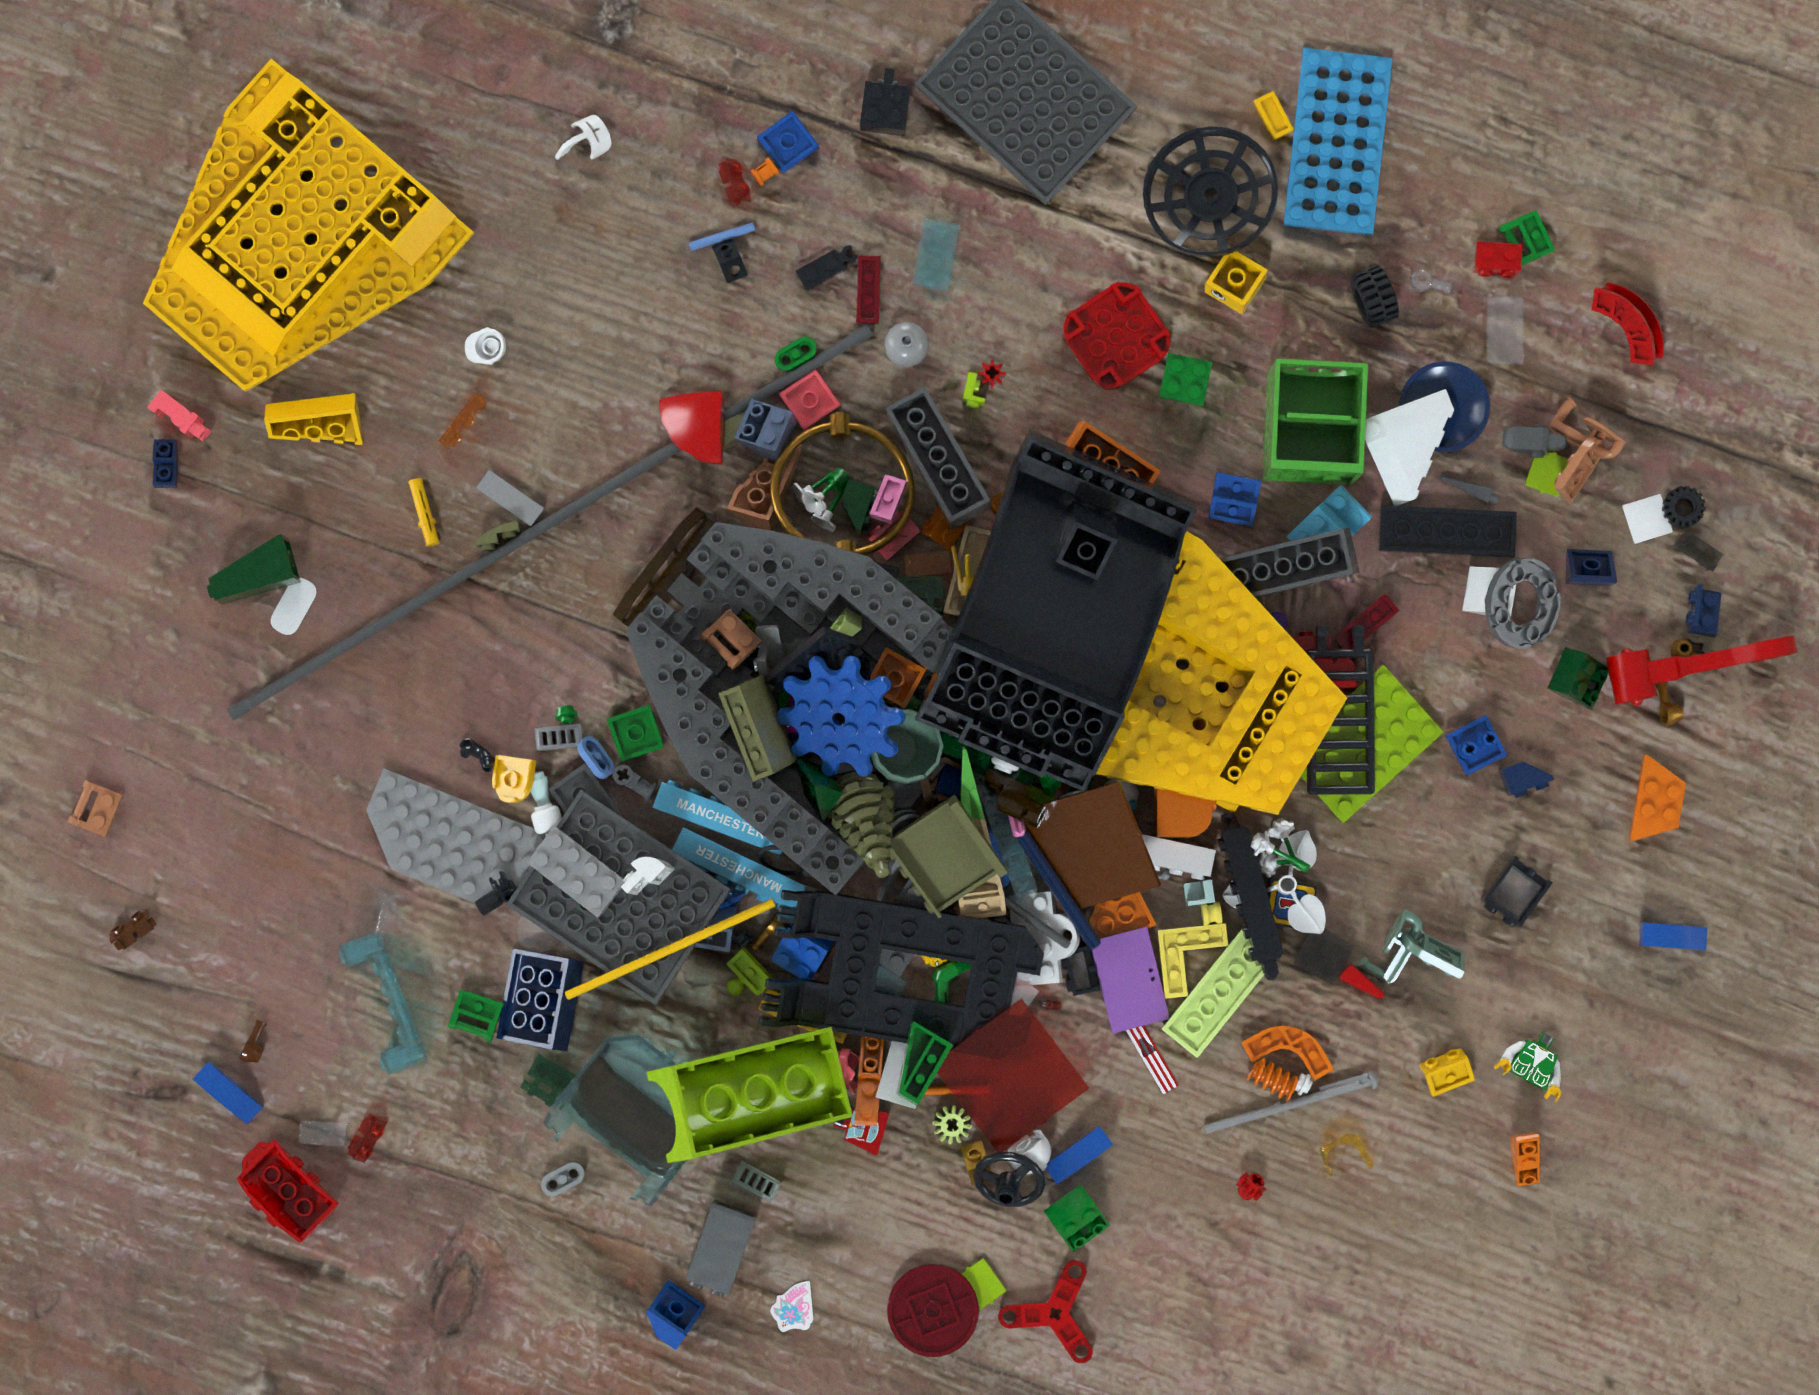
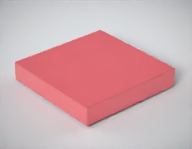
(810, 400)

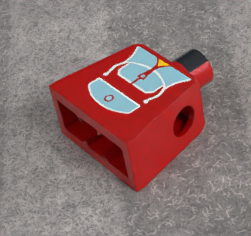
(864, 1136)

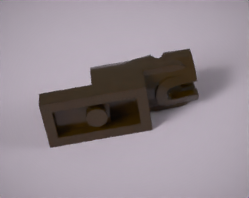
(1014, 798)

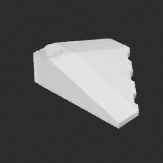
(1405, 441)

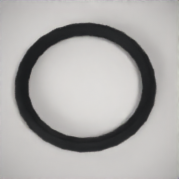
(764, 863)

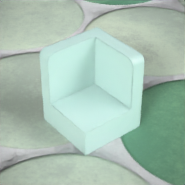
(1199, 893)

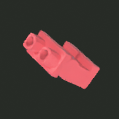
(188, 422)

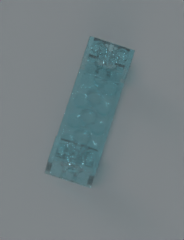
(367, 949)

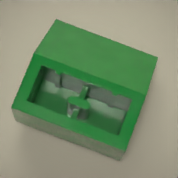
(1076, 1218)

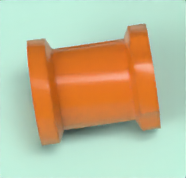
(764, 171)

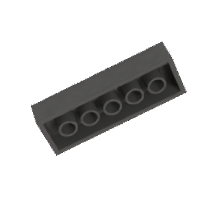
(938, 458)
(1295, 563)

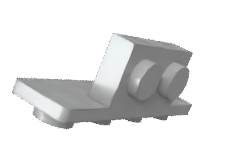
(769, 653)

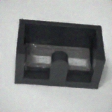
(1081, 972)

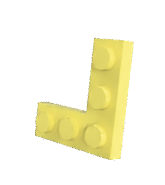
(1171, 947)

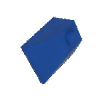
(673, 1314)

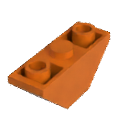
(1526, 1158)

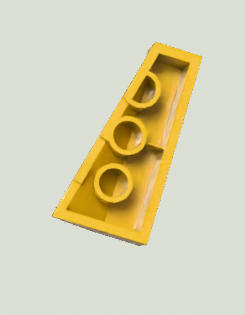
(315, 419)

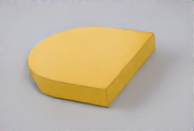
(513, 778)

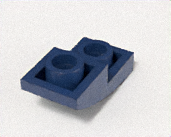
(165, 463)

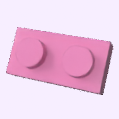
(888, 499)

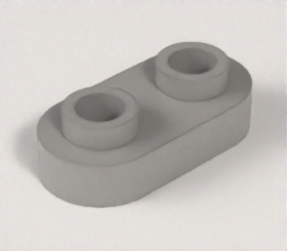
(563, 1179)

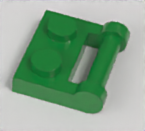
(1533, 234)
(478, 1008)

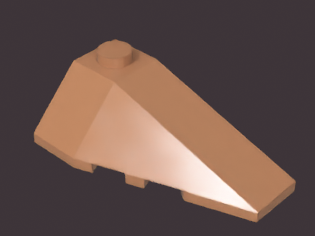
(753, 499)

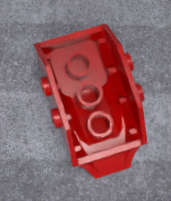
(285, 1190)

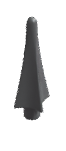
(1481, 493)

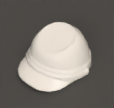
(485, 346)

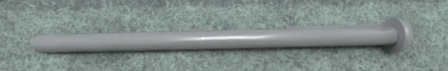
(1325, 1092)

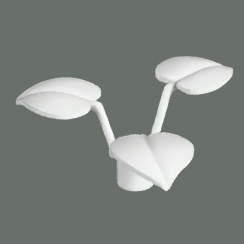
(1308, 913)

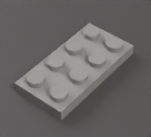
(576, 871)

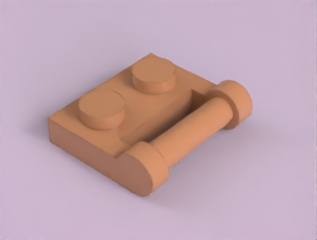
(736, 634)
(102, 812)

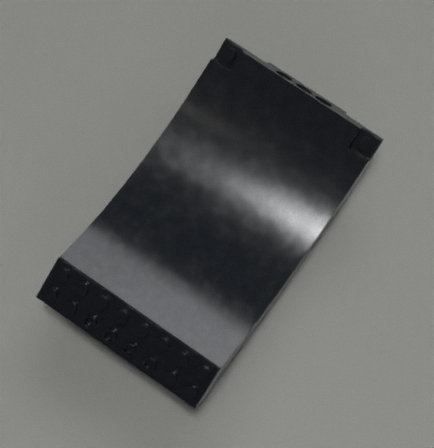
(1058, 613)

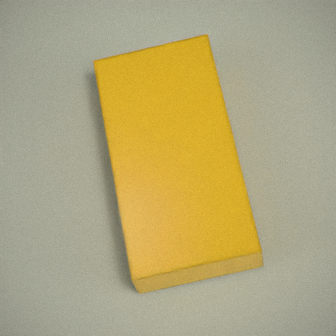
(1273, 115)

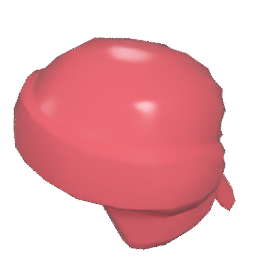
(848, 1063)

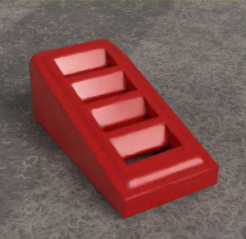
(1355, 978)

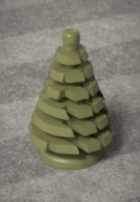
(865, 819)

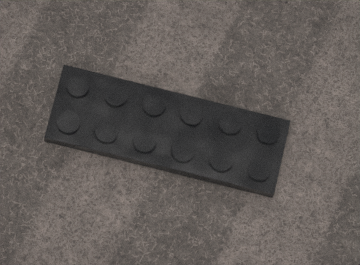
(1447, 531)

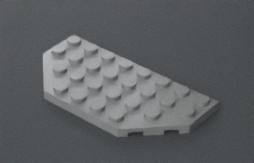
(447, 838)

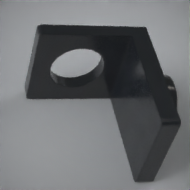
(729, 256)

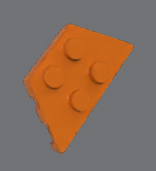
(1657, 800)

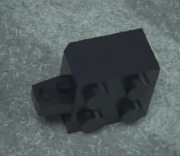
(885, 106)

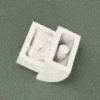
(648, 871)

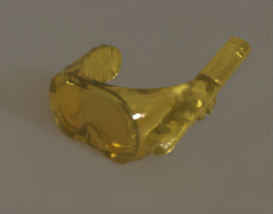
(1352, 1140)

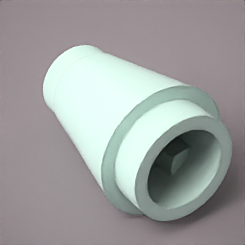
(540, 789)

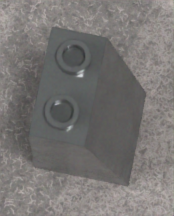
(721, 1248)

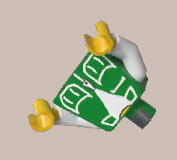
(1534, 1064)

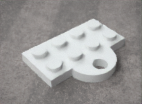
(1043, 907)

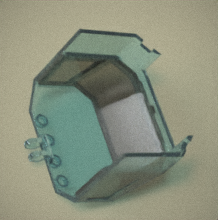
(624, 1109)

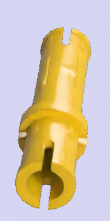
(424, 514)

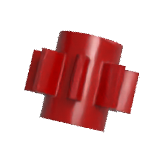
(987, 368)
(1250, 1186)

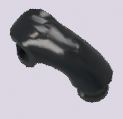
(471, 748)

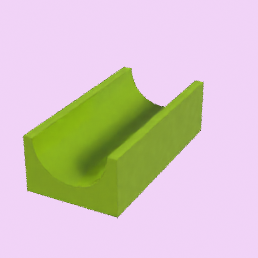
(754, 1093)

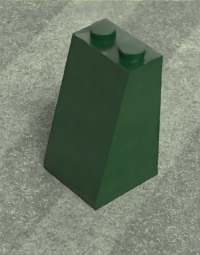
(256, 573)

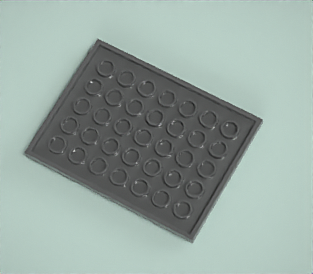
(1025, 96)
(631, 922)

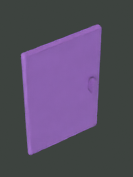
(1127, 980)

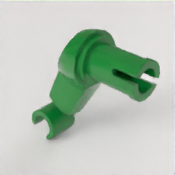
(944, 975)

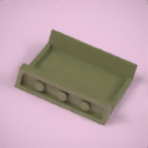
(756, 728)
(945, 855)

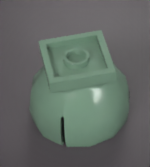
(917, 753)

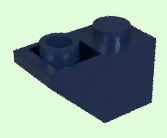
(1523, 777)

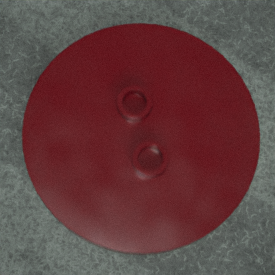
(933, 1310)

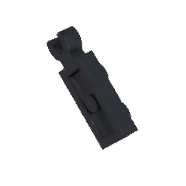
(824, 268)

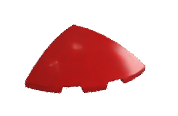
(696, 424)

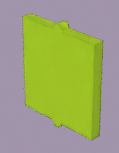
(1544, 472)
(984, 1282)

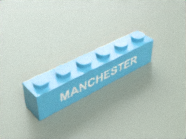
(707, 813)
(735, 868)

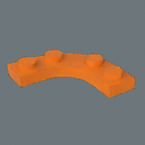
(1292, 1039)

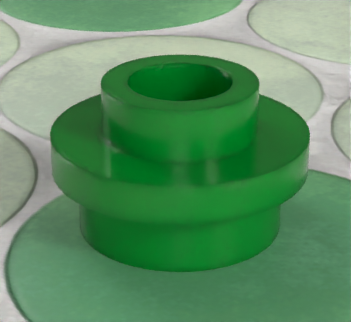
(566, 714)

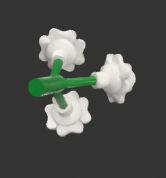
(1267, 860)

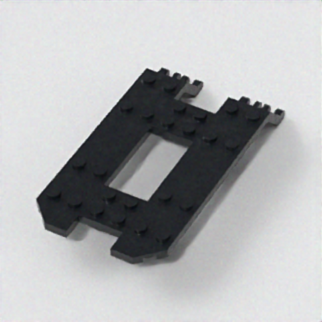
(861, 932)

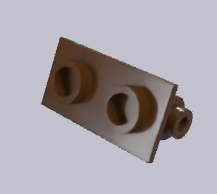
(124, 933)

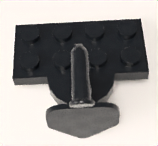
(826, 643)

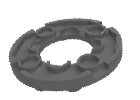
(1547, 608)

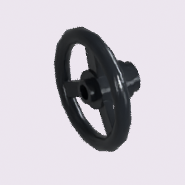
(1008, 1182)

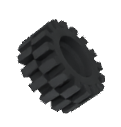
(1670, 509)

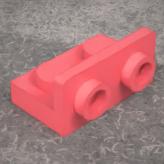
(908, 533)

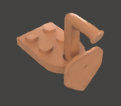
(1587, 456)

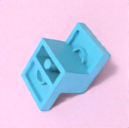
(1334, 513)

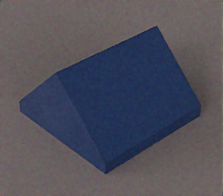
(1590, 568)

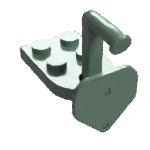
(1414, 941)

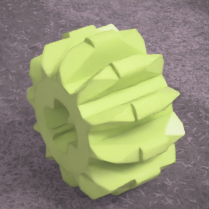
(959, 1123)

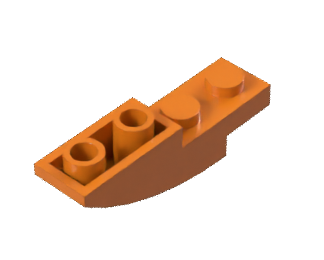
(868, 1081)

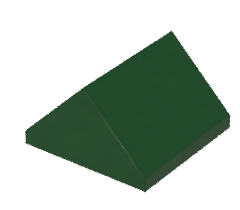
(818, 788)

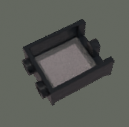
(1515, 893)

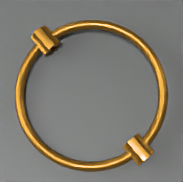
(839, 430)

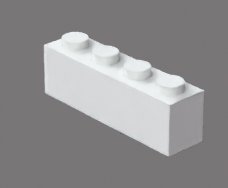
(1180, 857)

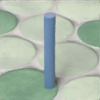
(722, 236)

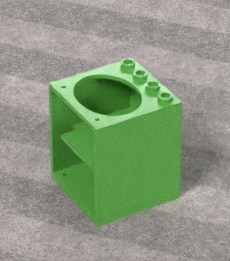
(1315, 422)

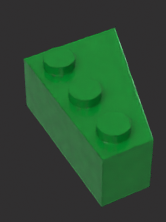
(921, 1062)

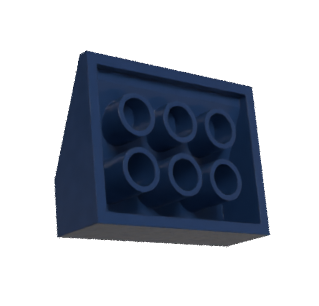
(536, 1001)

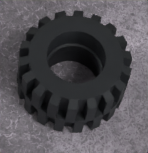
(1374, 296)

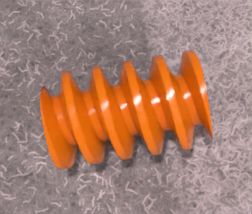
(1273, 1078)

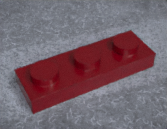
(868, 289)
(1371, 619)

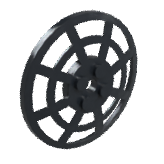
(1207, 180)

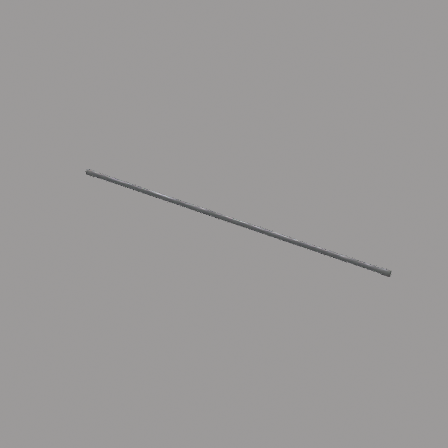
(247, 704)

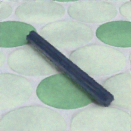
(1059, 891)

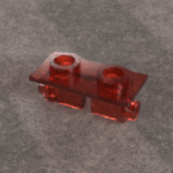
(732, 172)
(362, 1147)

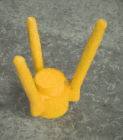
(965, 583)

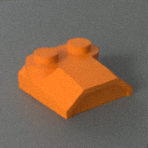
(902, 674)

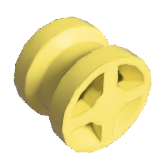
(1211, 913)

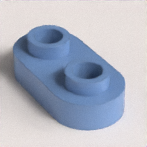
(595, 757)

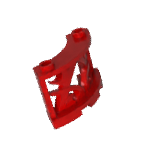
(1635, 318)

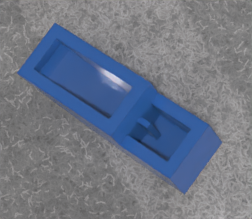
(1673, 936)
(227, 1092)
(1078, 1154)

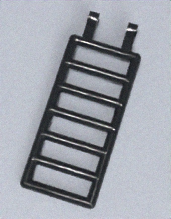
(1368, 721)

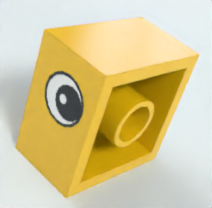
(1236, 281)

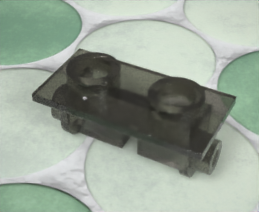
(1698, 550)

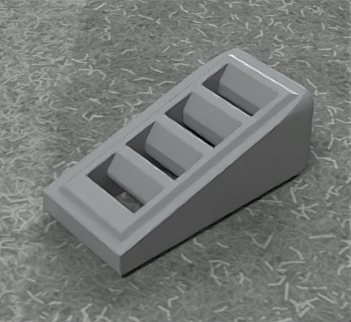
(539, 737)
(770, 1196)

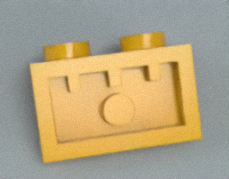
(1447, 1071)

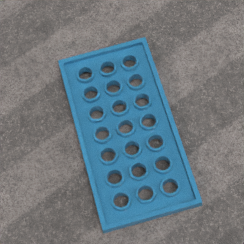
(1302, 148)

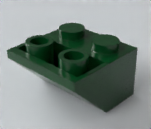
(857, 502)
(1578, 678)

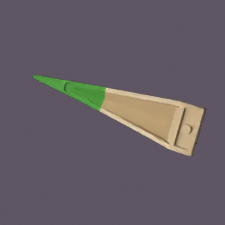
(989, 897)

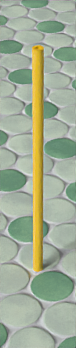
(671, 948)

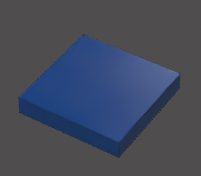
(788, 142)

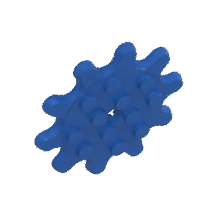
(843, 693)

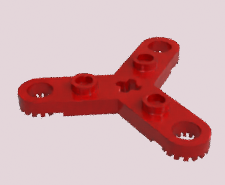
(1038, 1313)

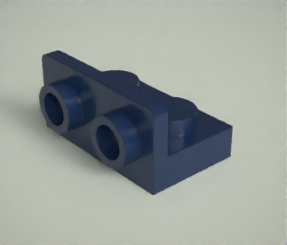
(1704, 611)

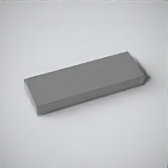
(510, 498)

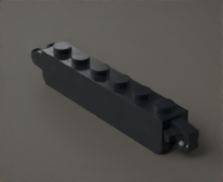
(1251, 895)

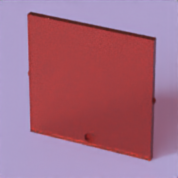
(1011, 1076)

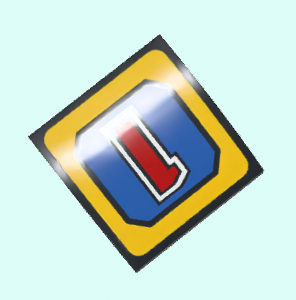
(1281, 903)

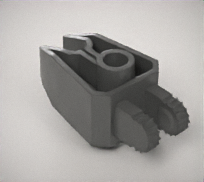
(1533, 440)

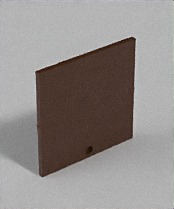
(1095, 846)

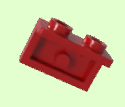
(1497, 259)

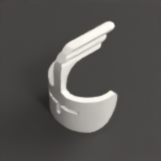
(597, 148)

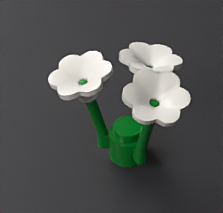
(814, 501)

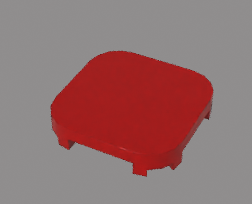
(1116, 336)

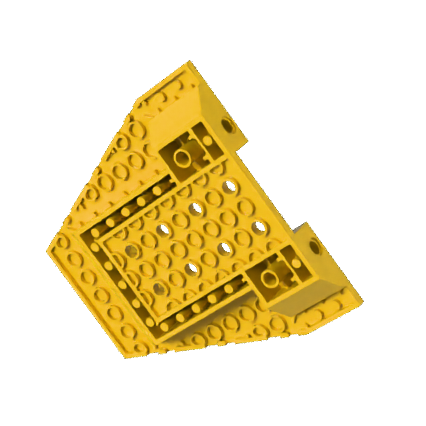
(364, 257)
(1254, 732)

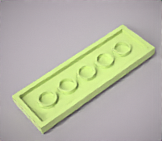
(1215, 997)

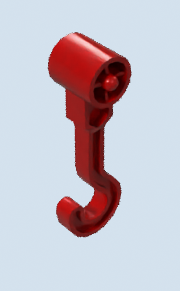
(1636, 676)

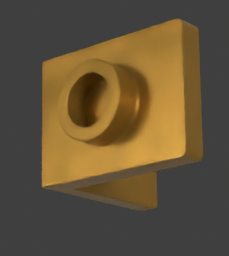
(972, 1155)

